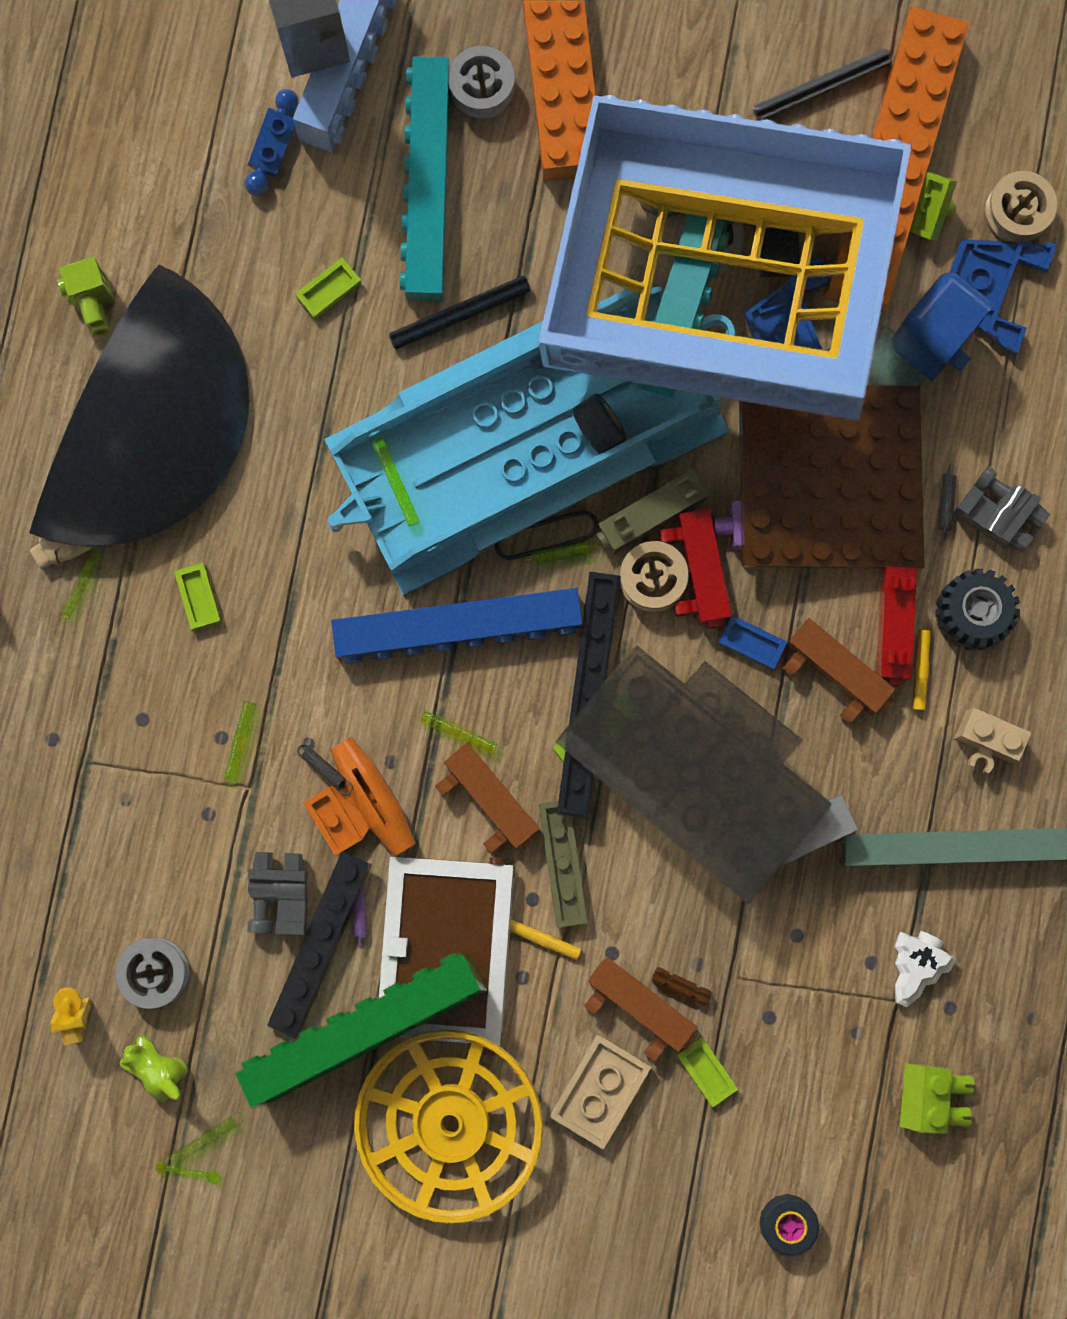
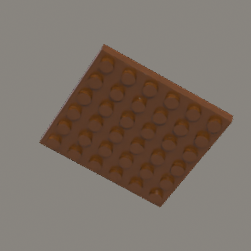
(833, 486)

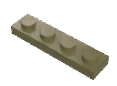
(563, 866)

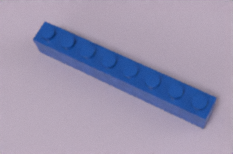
(457, 624)

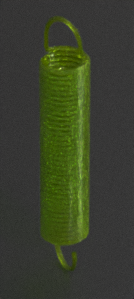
(561, 552)

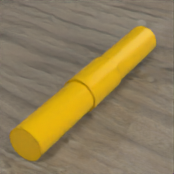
(922, 670)
(544, 940)

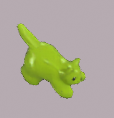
(156, 1072)

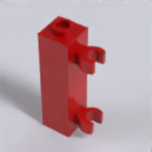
(704, 568)
(896, 624)

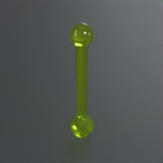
(213, 1177)

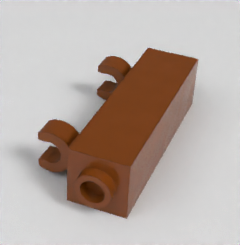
(840, 668)
(492, 797)
(643, 1005)

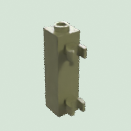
(651, 512)

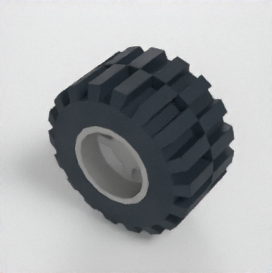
(977, 609)

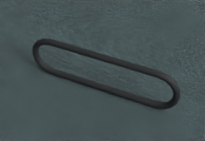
(548, 521)

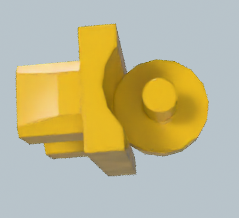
(70, 1015)

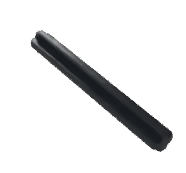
(822, 85)
(459, 312)

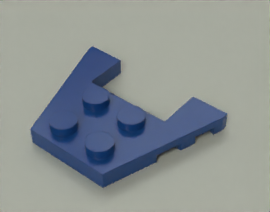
(989, 270)
(770, 316)

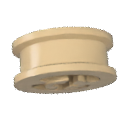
(1007, 192)
(630, 581)

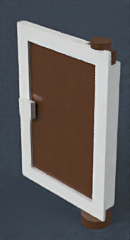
(448, 910)

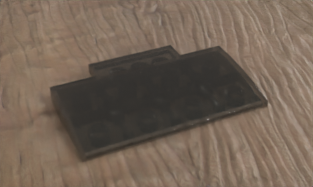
(699, 767)

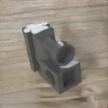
(1001, 520)
(283, 887)

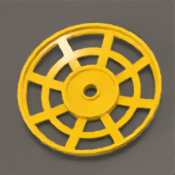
(436, 1139)

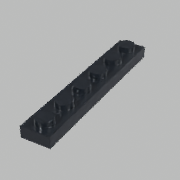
(319, 945)

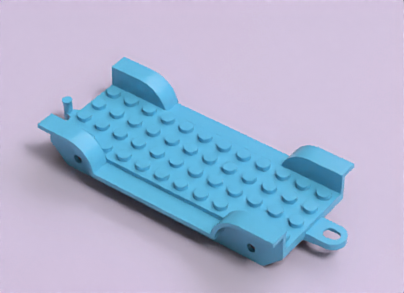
(500, 449)

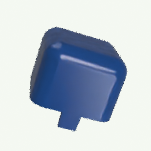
(941, 325)

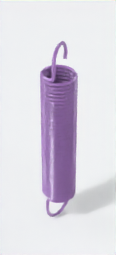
(359, 917)

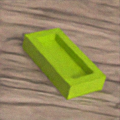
(328, 288)
(197, 596)
(707, 1072)

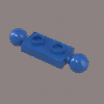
(271, 142)

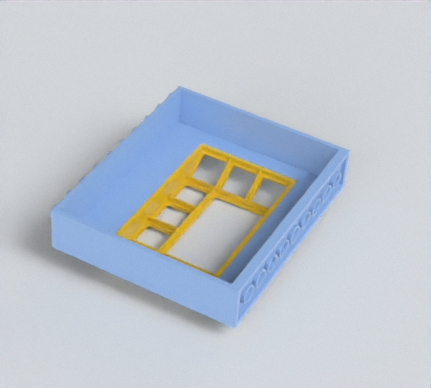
(736, 174)

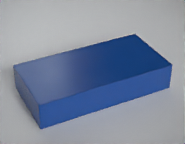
(752, 642)

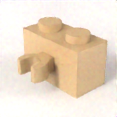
(991, 738)

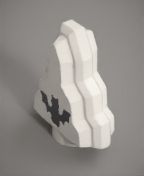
(919, 964)

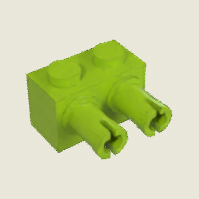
(88, 289)
(927, 1099)

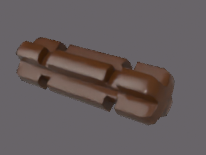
(681, 986)

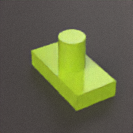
(933, 206)

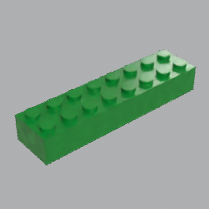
(360, 1032)

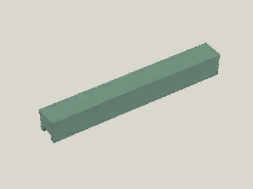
(954, 847)

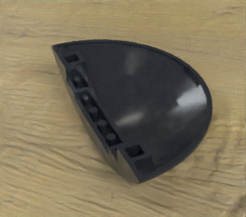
(151, 422)

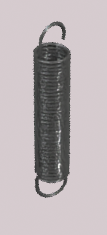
(947, 501)
(323, 768)

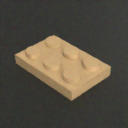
(600, 1091)

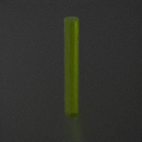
(395, 482)

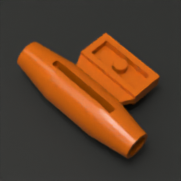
(369, 805)

